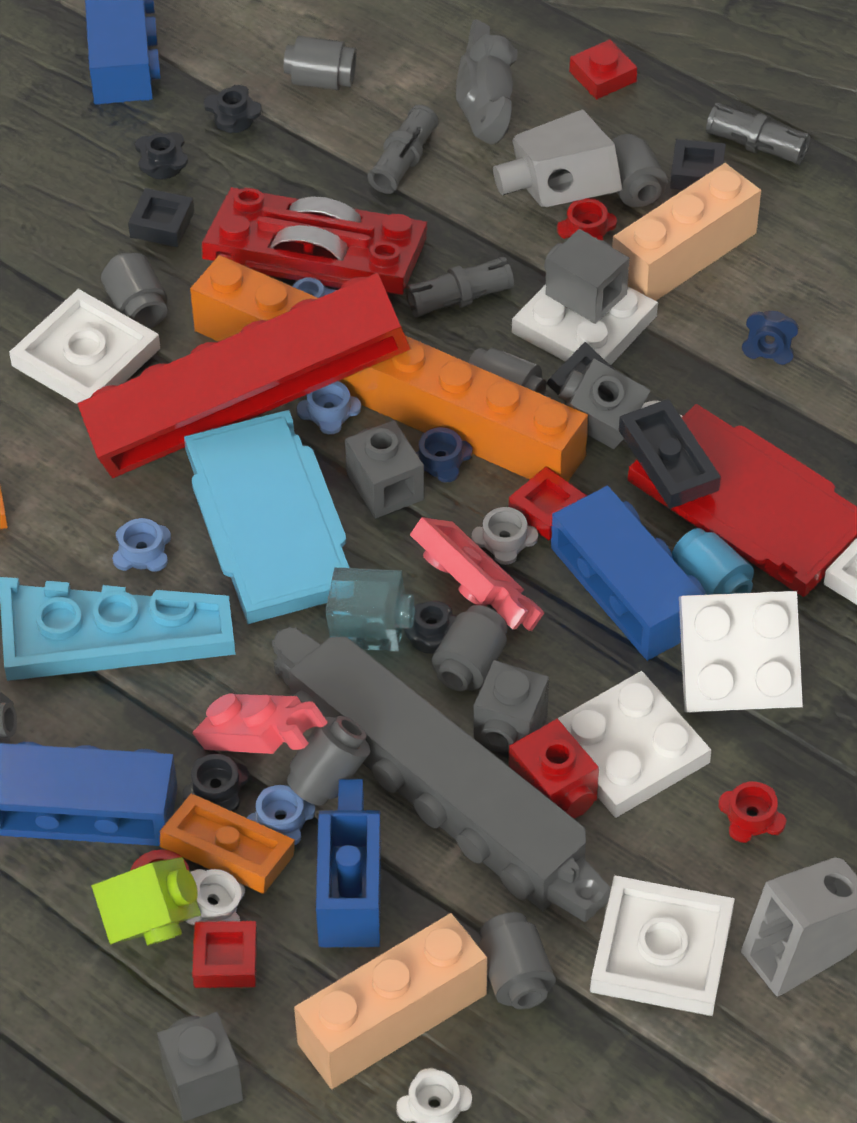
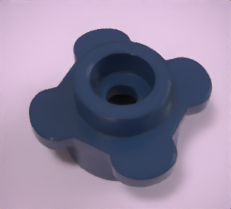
(770, 324)
(443, 453)

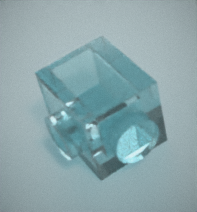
(369, 607)

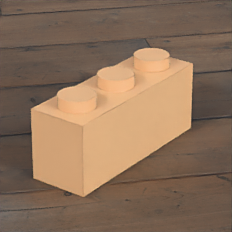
(689, 231)
(391, 1000)

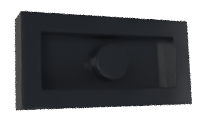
(669, 453)

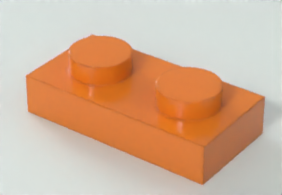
(227, 843)

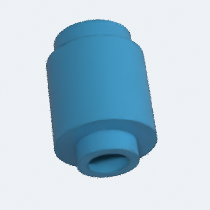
(713, 563)

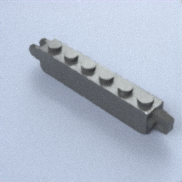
(447, 775)

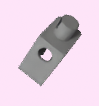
(561, 162)
(803, 924)

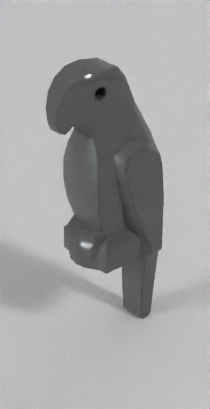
(486, 83)

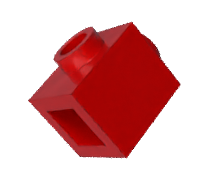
(557, 767)

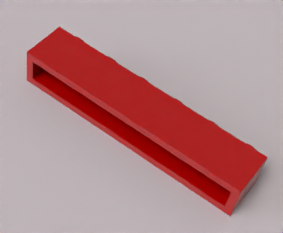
(243, 374)

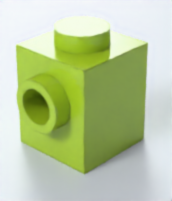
(148, 902)

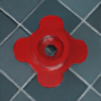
(588, 216)
(756, 798)

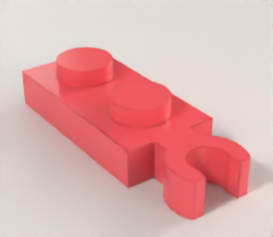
(480, 576)
(257, 723)

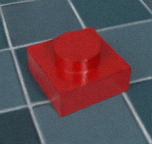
(603, 69)
(543, 497)
(224, 954)

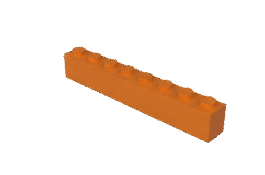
(418, 386)

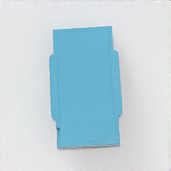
(267, 514)

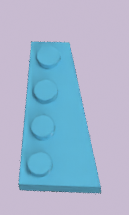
(83, 631)

